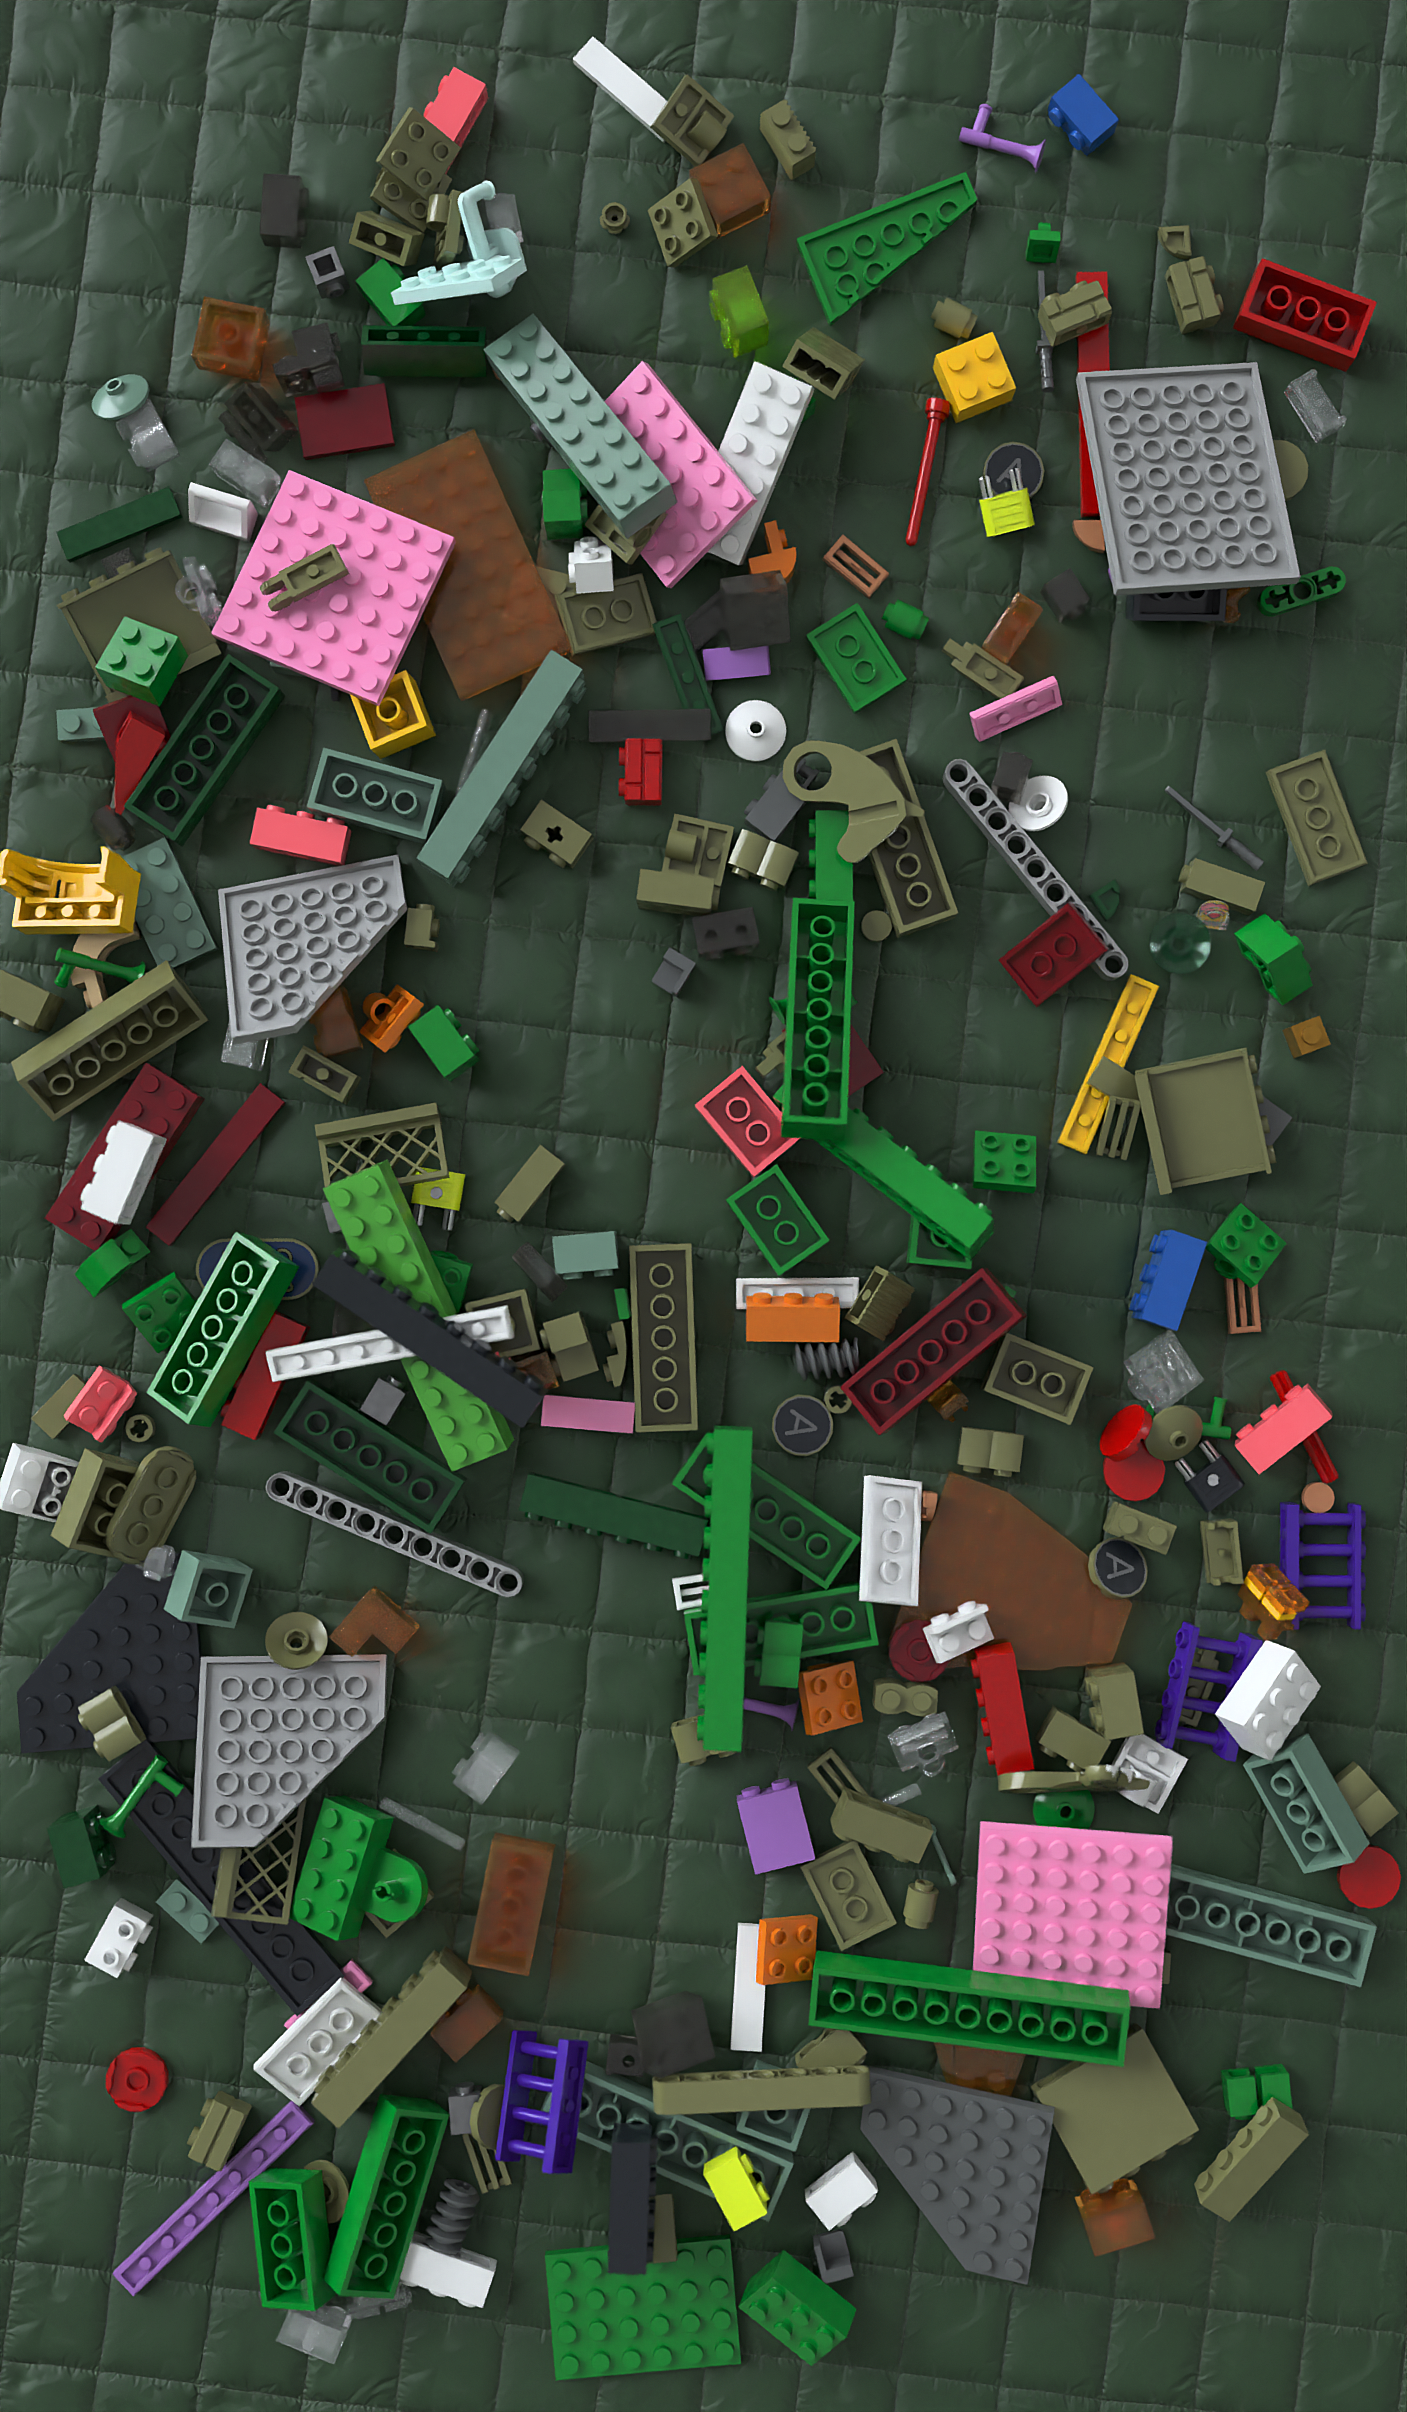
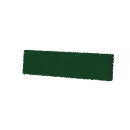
(119, 524)
(685, 667)

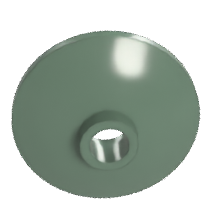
(120, 397)

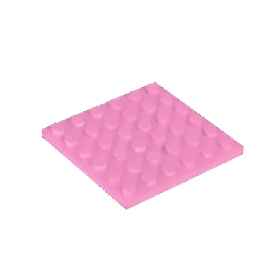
(356, 626)
(1073, 1906)

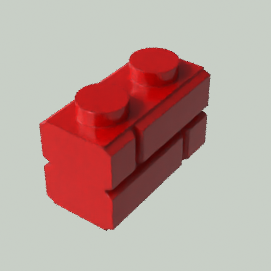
(642, 771)

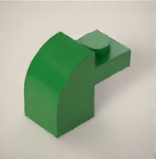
(110, 1262)

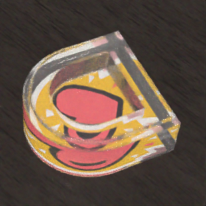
(1214, 914)

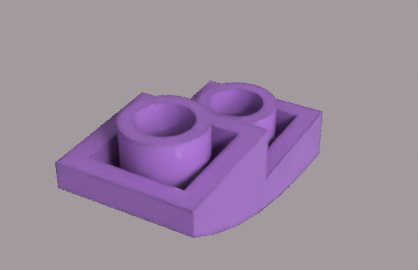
(727, 664)

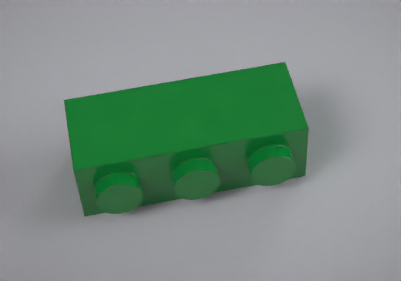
(832, 872)

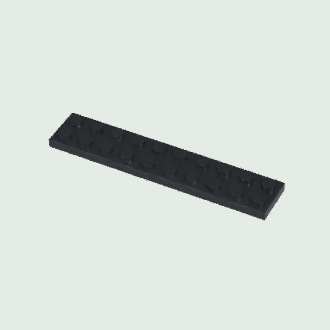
(284, 1954)

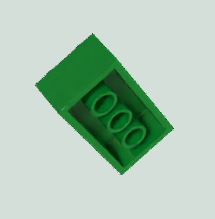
(291, 2238)

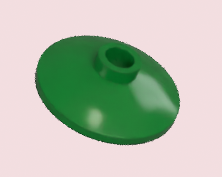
(1048, 1806)

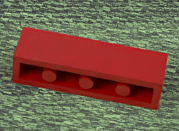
(255, 1391)
(1003, 1708)

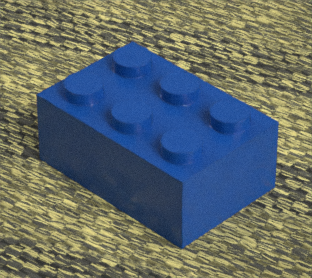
(1167, 1279)

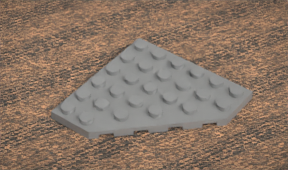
(299, 940)
(275, 1737)

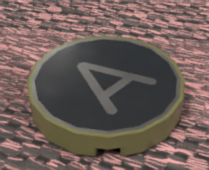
(1009, 457)
(802, 1425)
(1117, 1568)

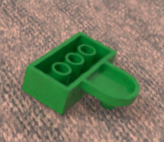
(355, 1873)

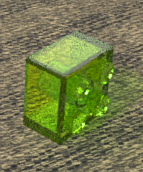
(739, 312)

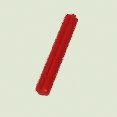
(1313, 1442)

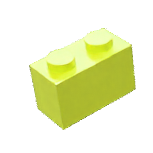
(736, 2188)

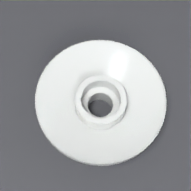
(755, 745)
(1040, 792)

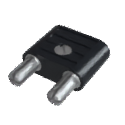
(1213, 1481)

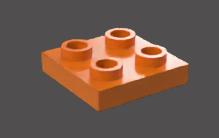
(386, 1028)
(829, 1697)
(786, 1949)

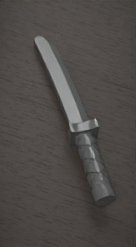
(1043, 346)
(1224, 837)

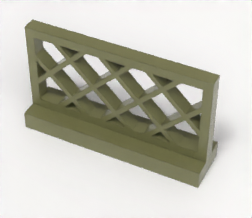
(385, 1125)
(228, 1876)

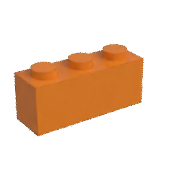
(792, 1318)

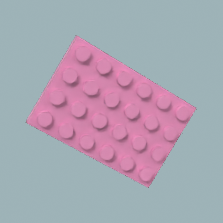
(704, 484)

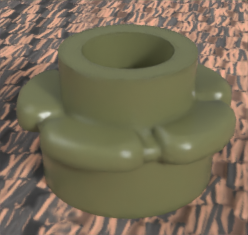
(614, 210)

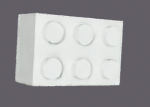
(122, 1173)
(1268, 1700)

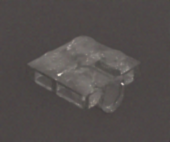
(203, 581)
(1162, 1372)
(925, 1737)

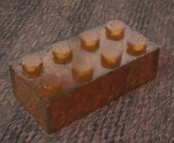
(511, 1904)

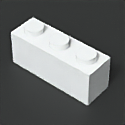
(458, 2275)

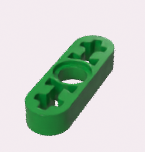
(1324, 592)

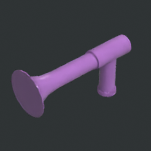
(978, 138)
(786, 1713)

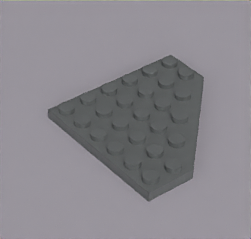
(967, 2164)

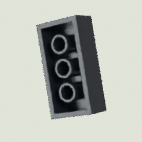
(630, 2207)

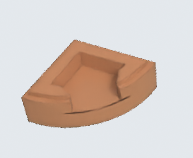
(1090, 534)
(928, 1506)

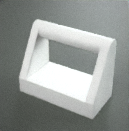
(221, 512)

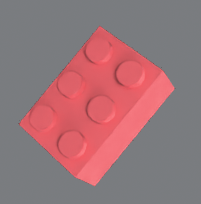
(745, 1121)

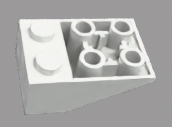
(35, 1482)

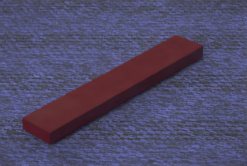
(215, 1164)

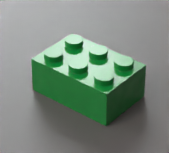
(777, 1220)
(797, 2308)

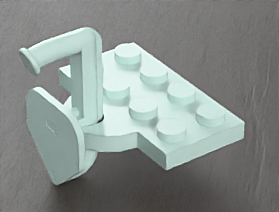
(493, 262)

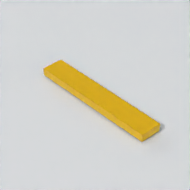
(1116, 1046)

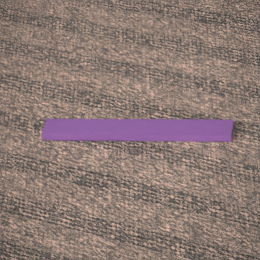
(213, 2197)

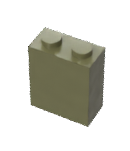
(823, 363)
(677, 893)

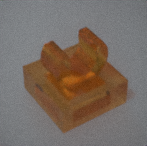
(948, 1400)

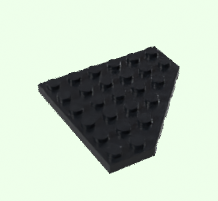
(124, 1643)

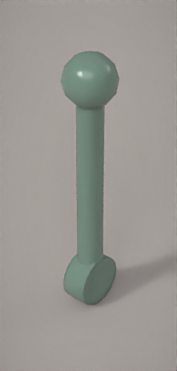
(942, 1857)

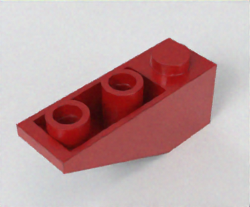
(135, 749)

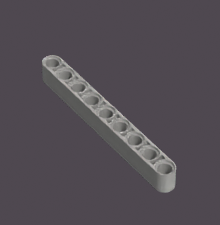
(1031, 854)
(380, 1535)

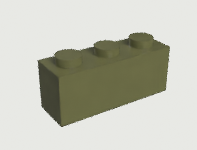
(881, 1826)

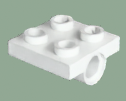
(1150, 1763)

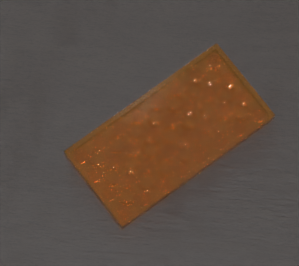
(489, 601)

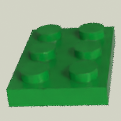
(855, 658)

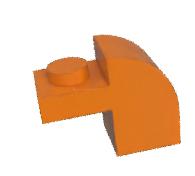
(778, 558)

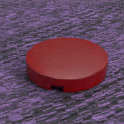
(1124, 1432)
(1136, 1476)
(1370, 1879)
(137, 2079)

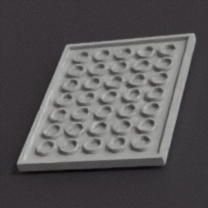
(1186, 479)

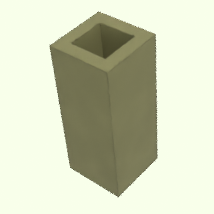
(1218, 883)
(528, 1185)

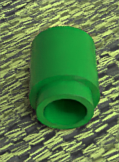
(905, 619)

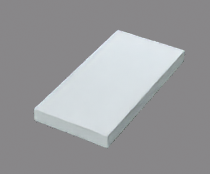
(890, 1541)
(316, 2040)

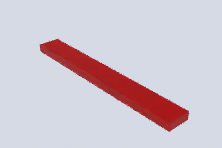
(1091, 357)

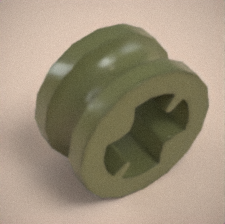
(835, 1408)
(132, 1422)

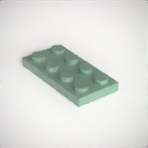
(168, 908)

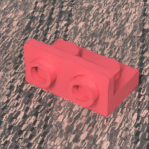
(101, 1403)

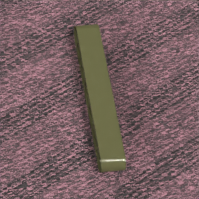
(762, 2090)

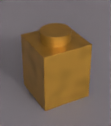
(1306, 1037)

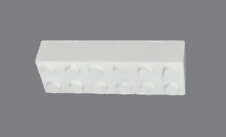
(759, 445)

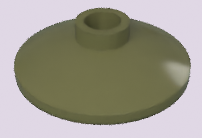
(1174, 1433)
(294, 1628)
(335, 2188)

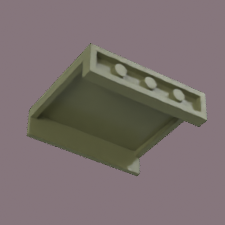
(144, 595)
(1204, 1119)
(1116, 2114)

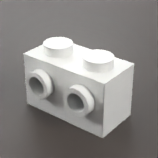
(591, 566)
(119, 1938)
(841, 2191)

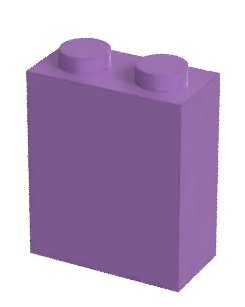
(775, 1826)

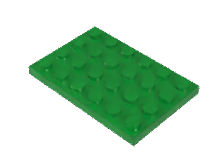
(643, 2323)

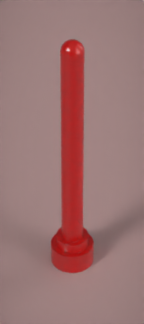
(936, 411)

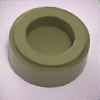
(876, 926)

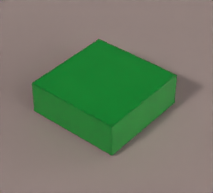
(623, 1303)

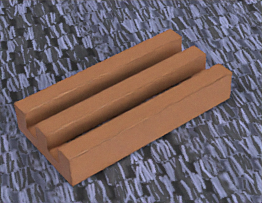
(850, 577)
(1230, 1306)

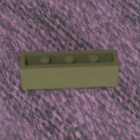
(1250, 2159)

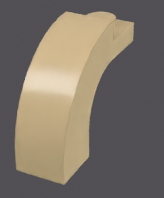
(98, 947)

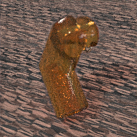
(1232, 598)

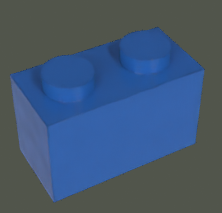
(1082, 115)

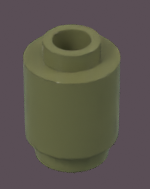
(953, 318)
(920, 1904)

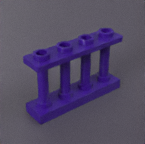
(1355, 1550)
(1181, 1670)
(564, 2107)

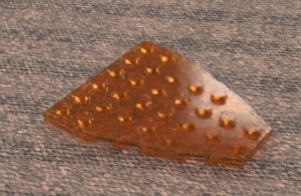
(1026, 1572)

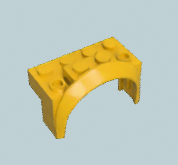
(89, 900)

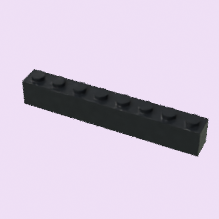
(430, 1336)

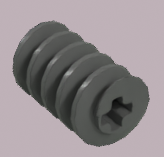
(827, 1359)
(454, 2218)

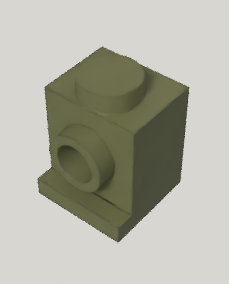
(421, 928)

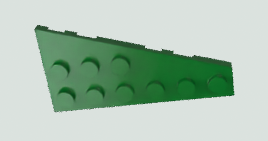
(866, 249)

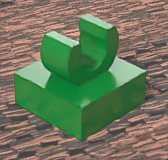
(1043, 244)

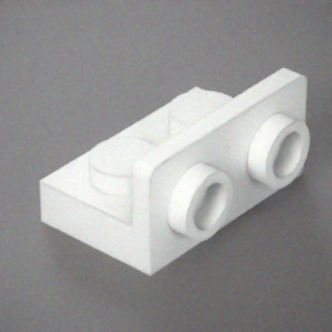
(959, 1632)

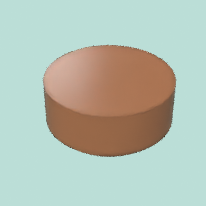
(1317, 1497)

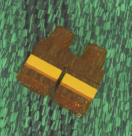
(1271, 1599)

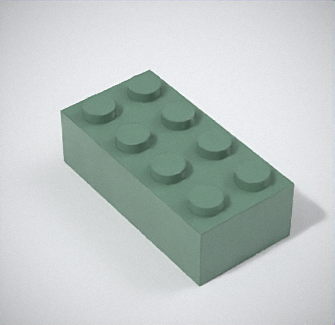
(376, 796)
(1307, 1805)

